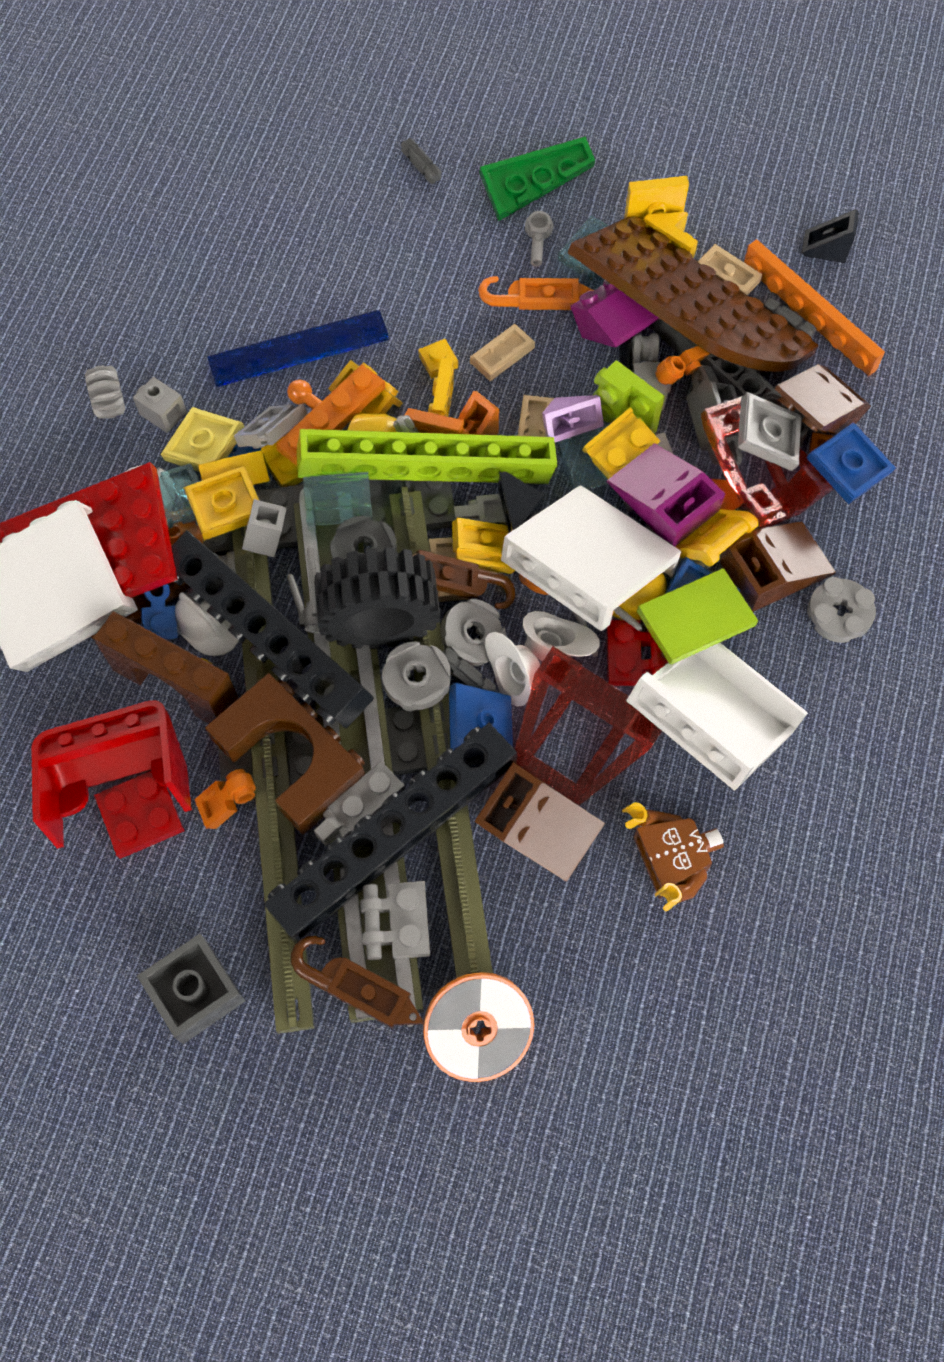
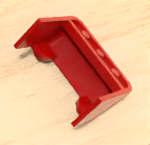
(100, 751)

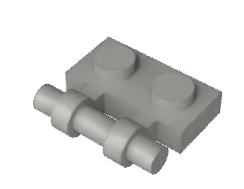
(408, 920)

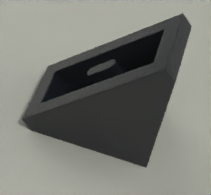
(832, 238)
(518, 500)

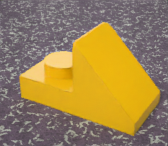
(673, 227)

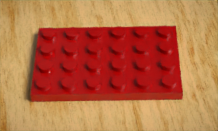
(128, 524)

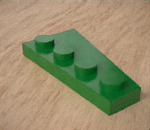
(529, 176)

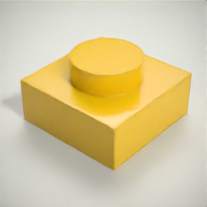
(432, 354)

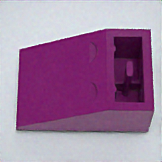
(667, 493)

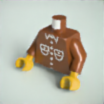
(673, 852)

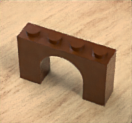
(137, 652)
(271, 709)

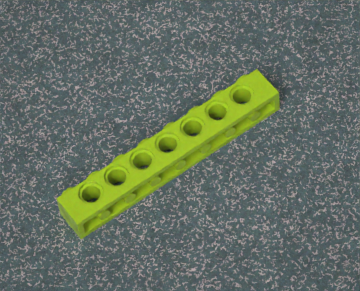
(425, 456)

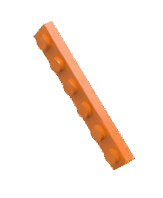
(814, 308)

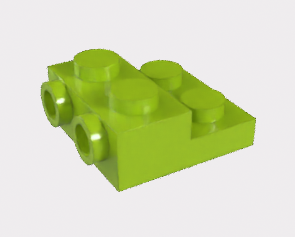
(623, 389)

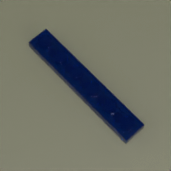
(298, 348)

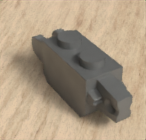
(705, 394)

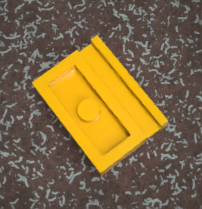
(443, 388)
(620, 443)
(480, 543)

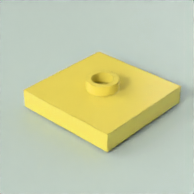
(201, 439)

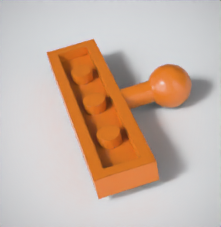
(334, 410)

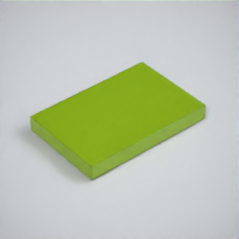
(697, 616)

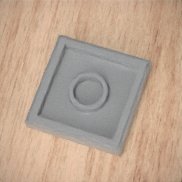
(769, 431)

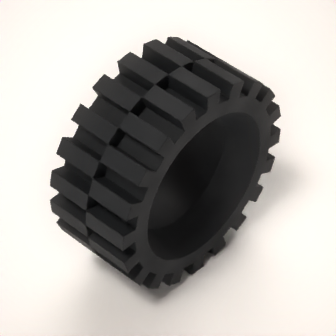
(376, 598)

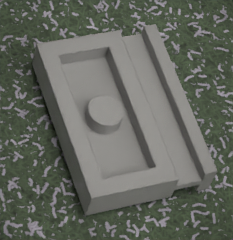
(270, 426)

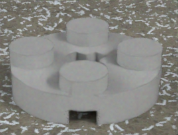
(846, 593)
(464, 616)
(413, 694)

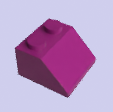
(610, 316)

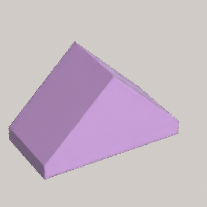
(572, 416)

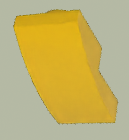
(253, 462)

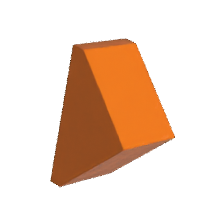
(480, 416)

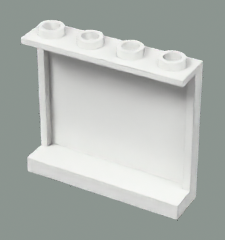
(588, 555)
(55, 587)
(718, 711)

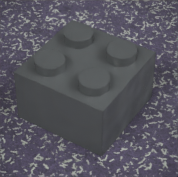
(190, 988)

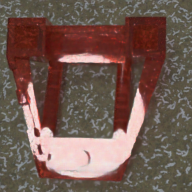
(766, 505)
(600, 699)

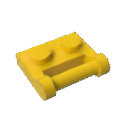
(716, 535)

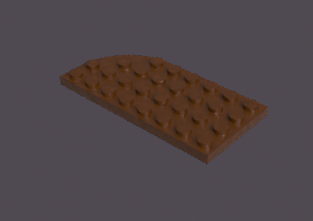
(692, 297)

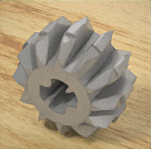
(105, 391)

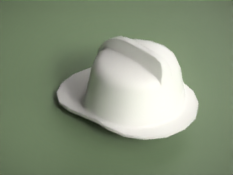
(202, 628)
(548, 630)
(512, 666)

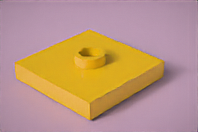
(656, 196)
(222, 502)

